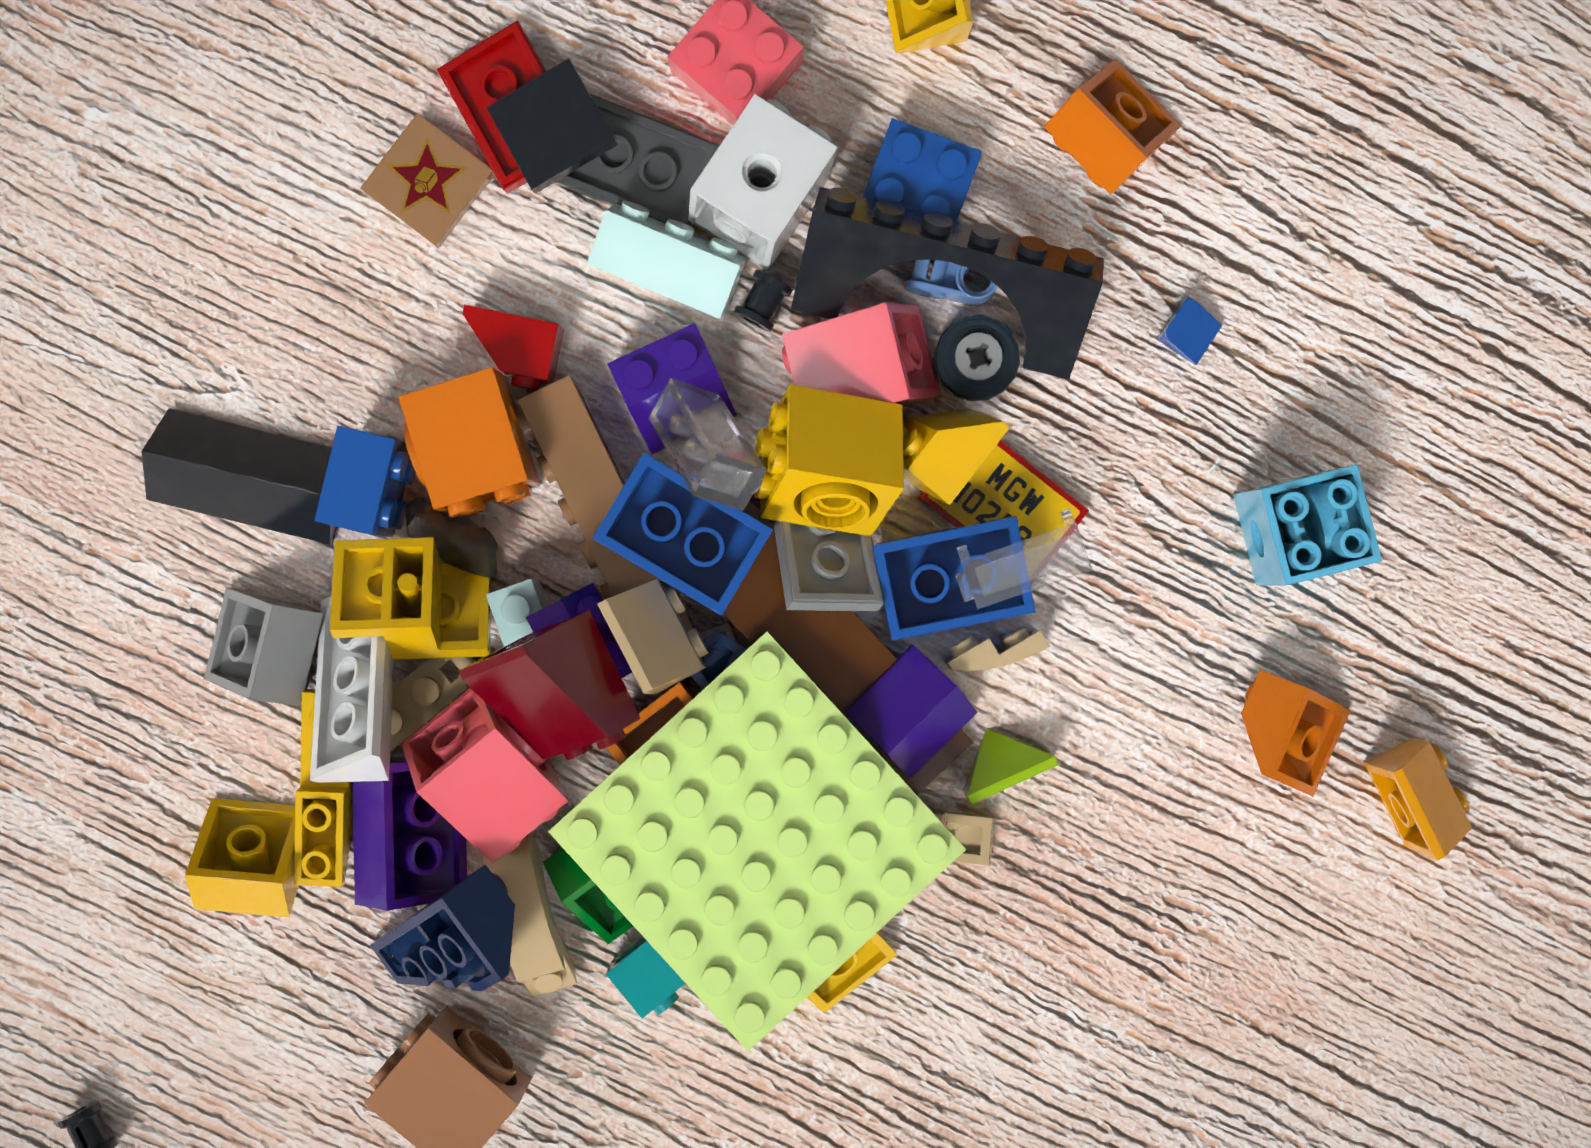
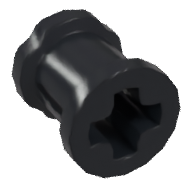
(763, 300)
(88, 1128)

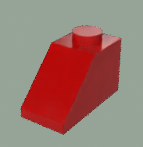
(518, 345)

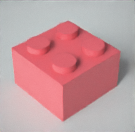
(735, 55)

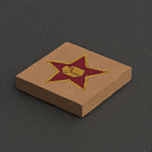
(427, 180)

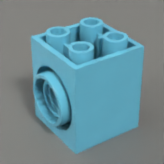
(1307, 527)

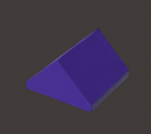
(911, 711)

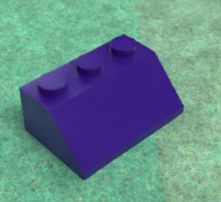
(402, 844)

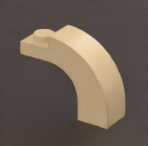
(536, 948)

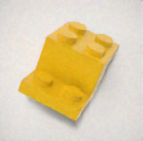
(409, 599)

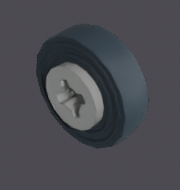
(967, 372)

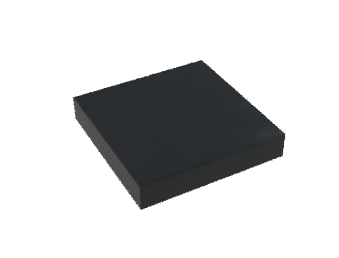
(551, 126)

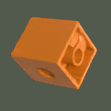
(468, 443)

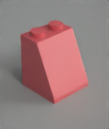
(866, 354)

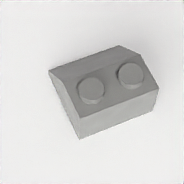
(263, 648)

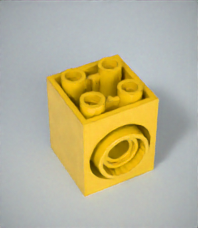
(831, 460)

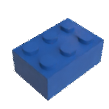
(682, 537)
(922, 585)

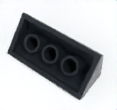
(237, 474)

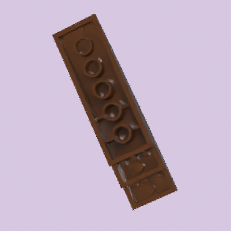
(827, 645)

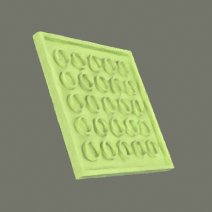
(757, 841)

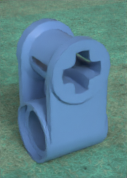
(946, 283)

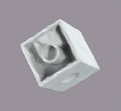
(762, 180)

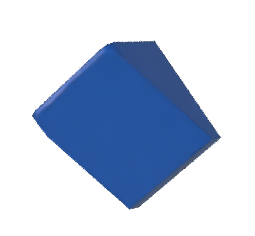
(1189, 330)

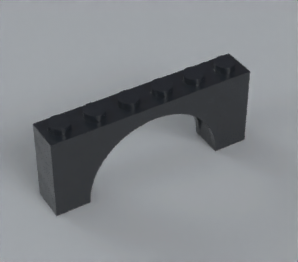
(1046, 283)

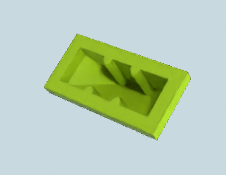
(1002, 764)

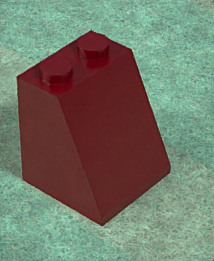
(556, 688)

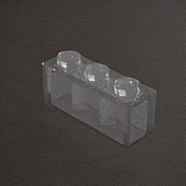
(707, 445)

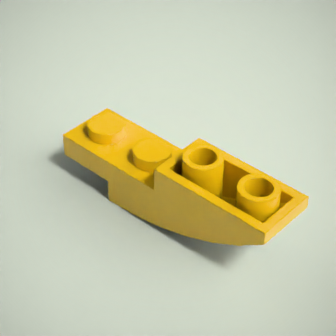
(321, 817)

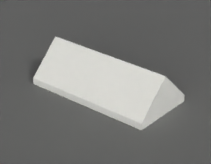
(351, 707)

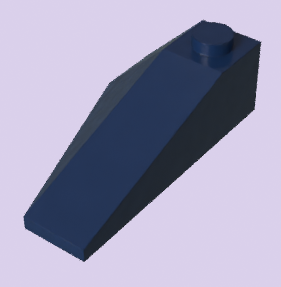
(454, 937)

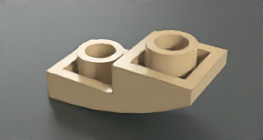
(982, 655)

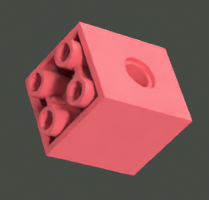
(482, 776)

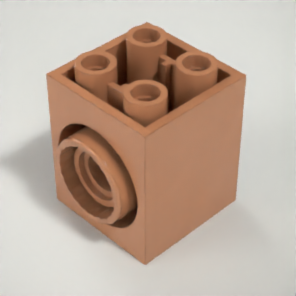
(448, 1085)

